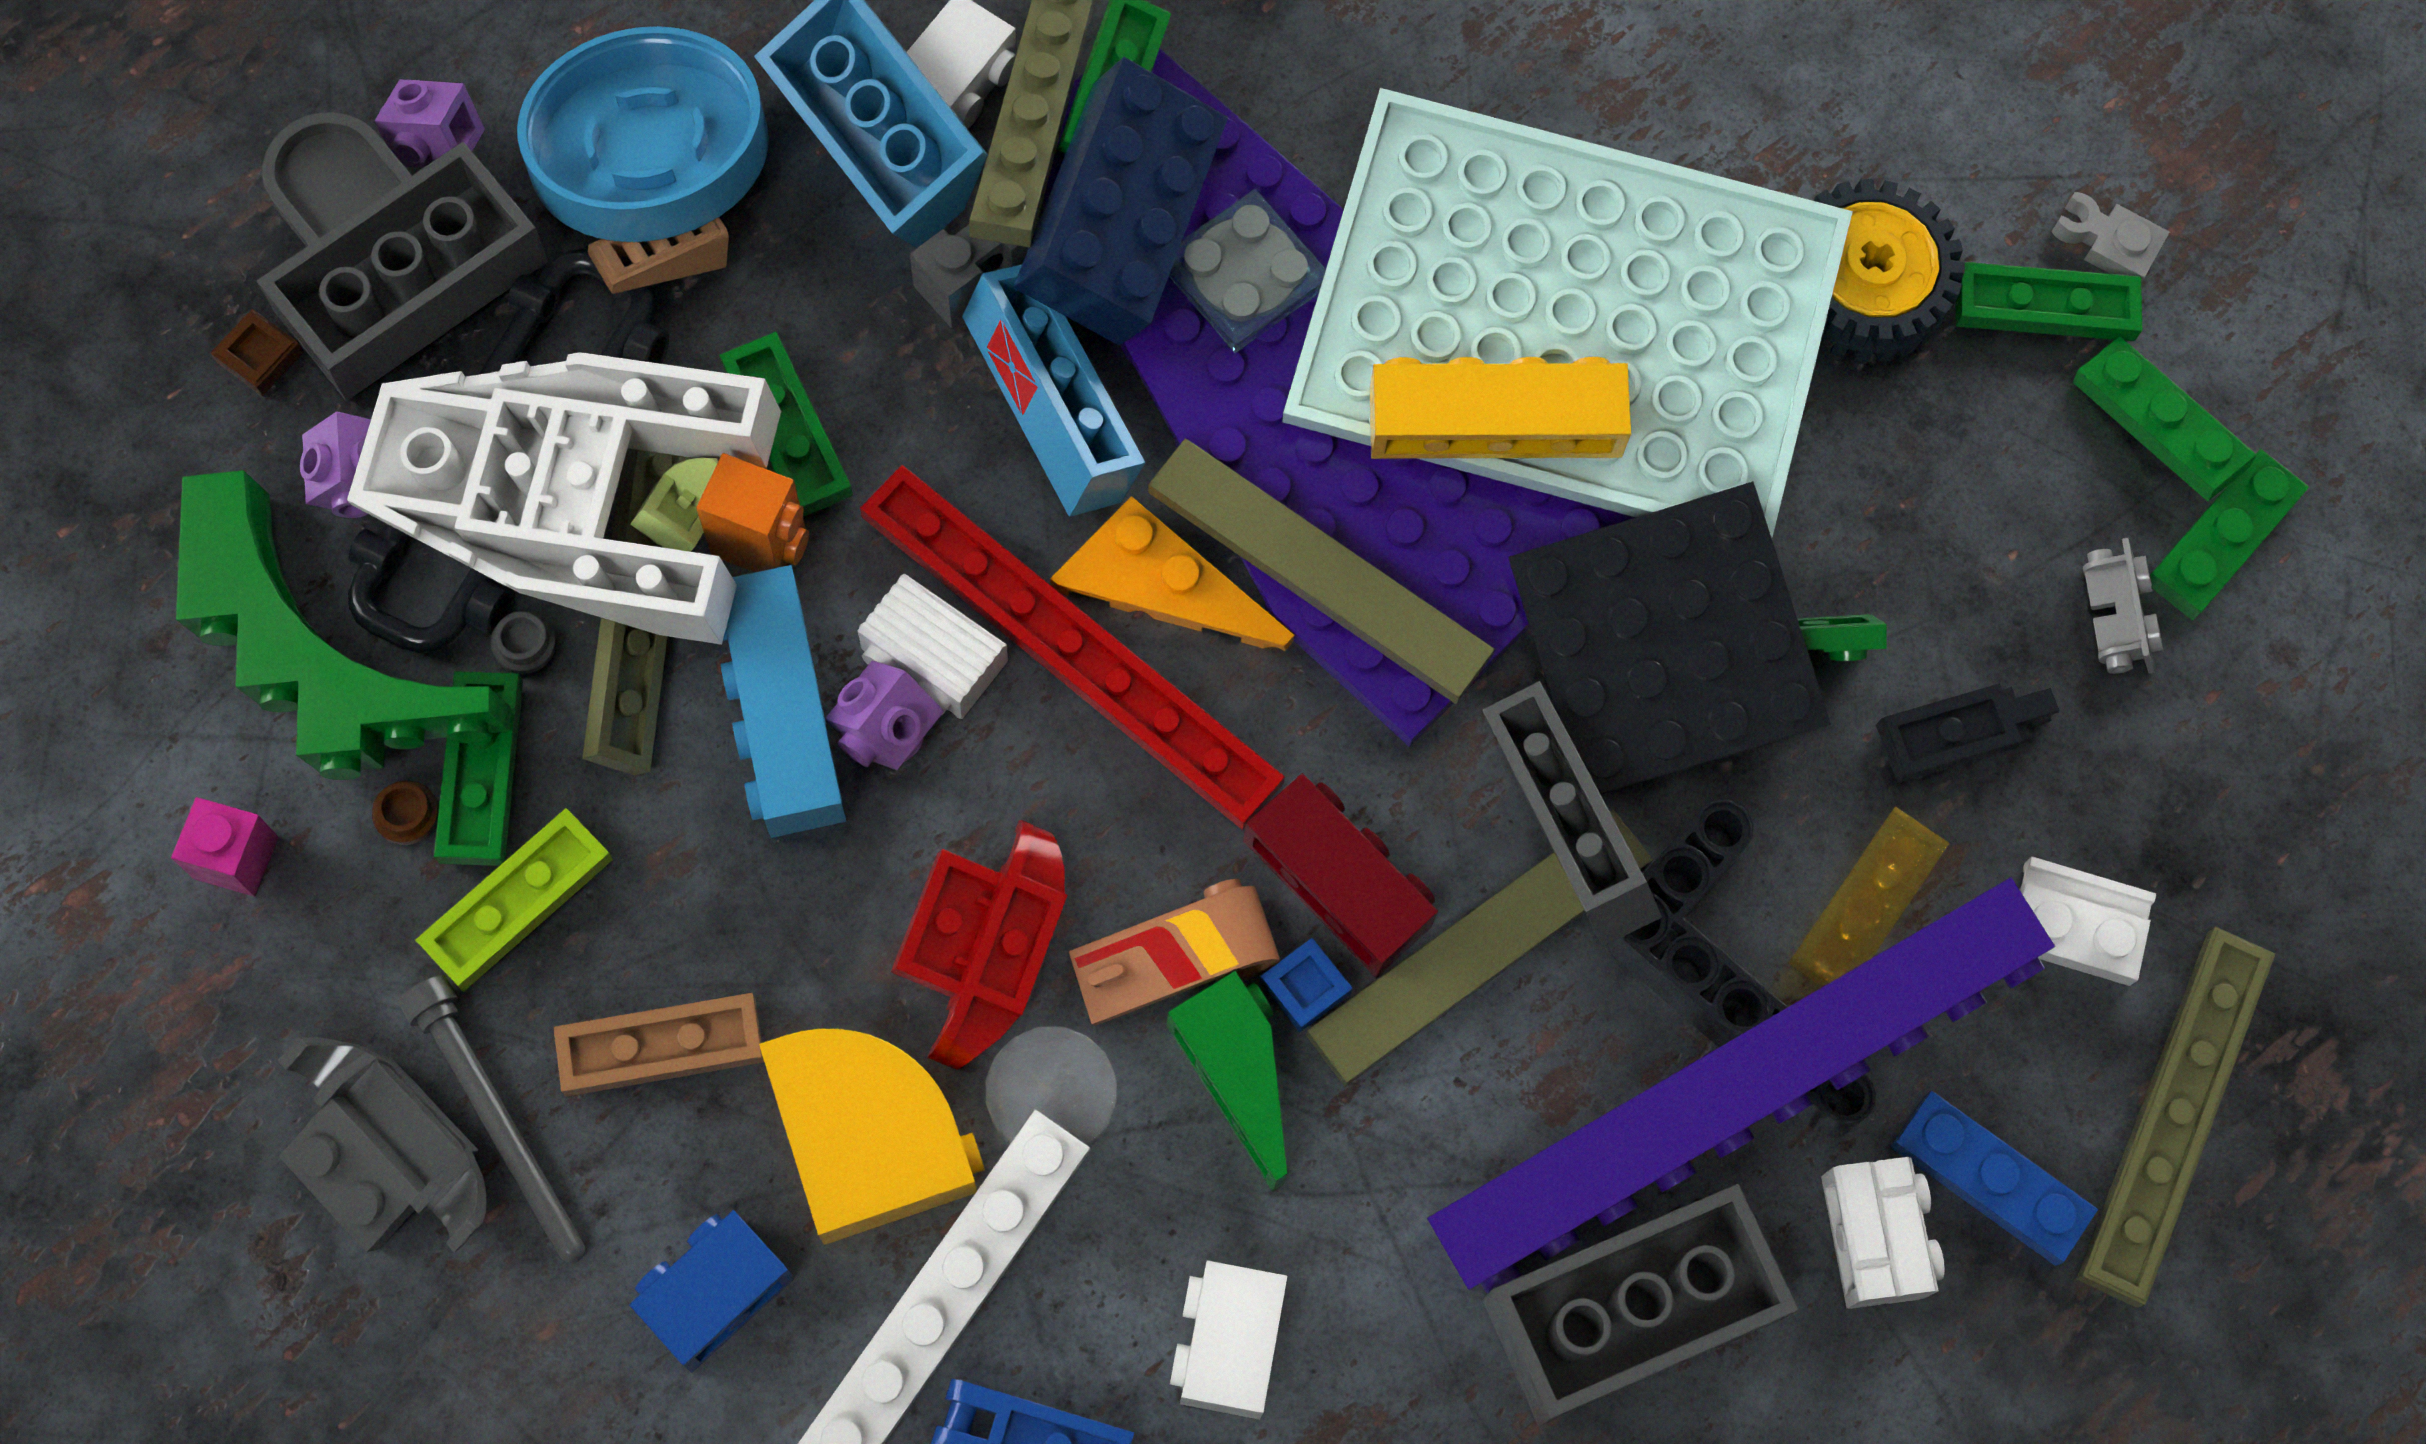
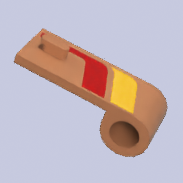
(1176, 952)

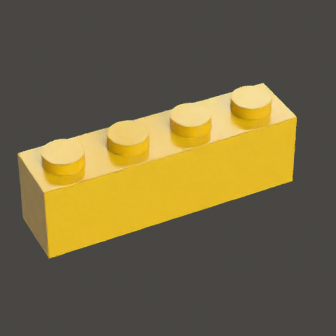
(1499, 409)

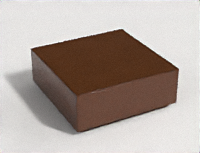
(257, 352)

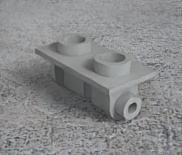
(2129, 633)

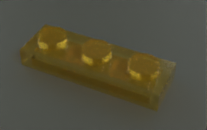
(1869, 899)

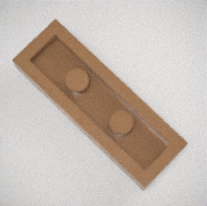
(658, 1044)

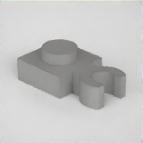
(2118, 242)

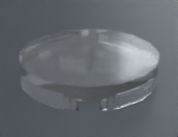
(1058, 1076)

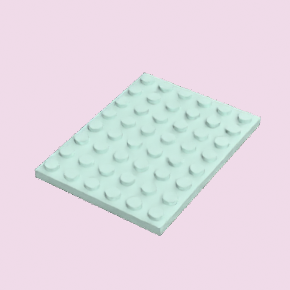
(1569, 250)

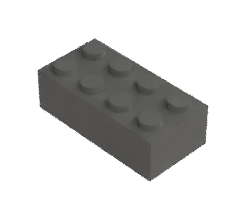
(1638, 1304)

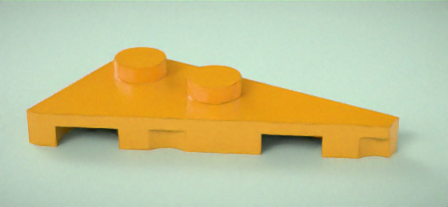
(1150, 569)

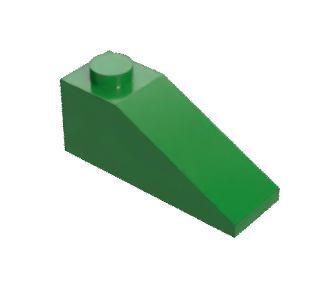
(1233, 1054)

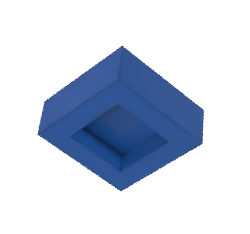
(1305, 985)

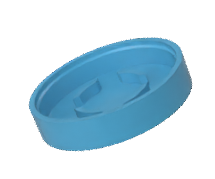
(643, 134)

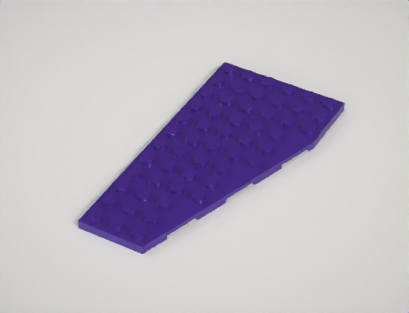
(1410, 518)

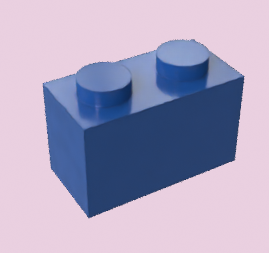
(710, 1289)

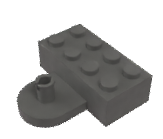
(385, 250)

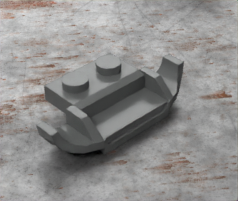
(380, 1147)

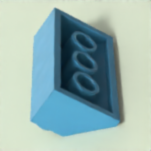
(876, 116)

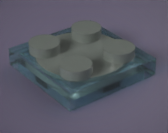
(1246, 270)

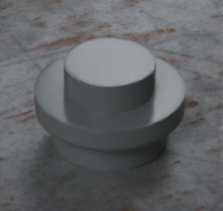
(523, 642)

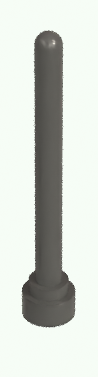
(434, 1011)

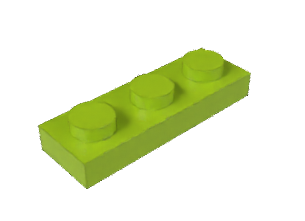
(514, 899)

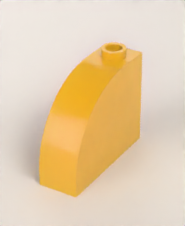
(866, 1130)

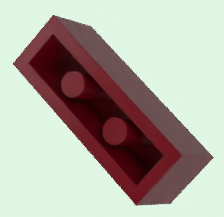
(1341, 873)

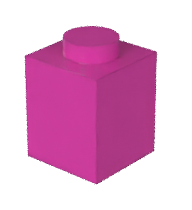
(225, 846)

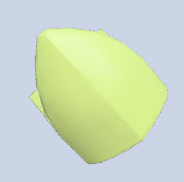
(670, 508)

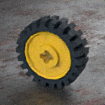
(1893, 274)

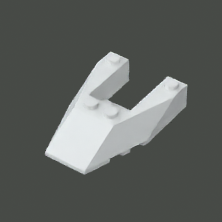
(526, 467)

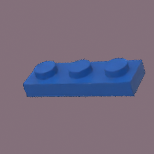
(1994, 1178)

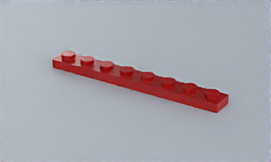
(1072, 647)

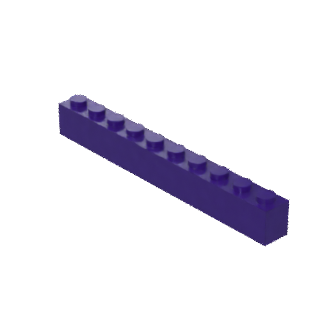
(1740, 1084)

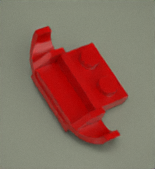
(984, 939)

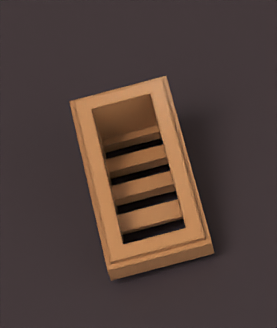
(673, 257)

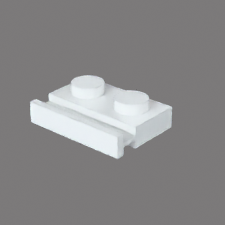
(2090, 919)

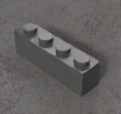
(1572, 814)

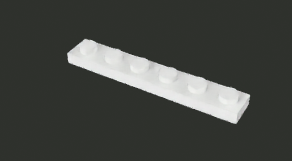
(951, 1286)

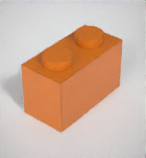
(752, 516)

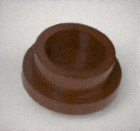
(405, 812)

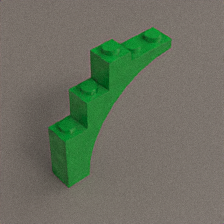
(238, 595)

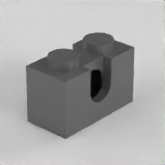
(948, 269)

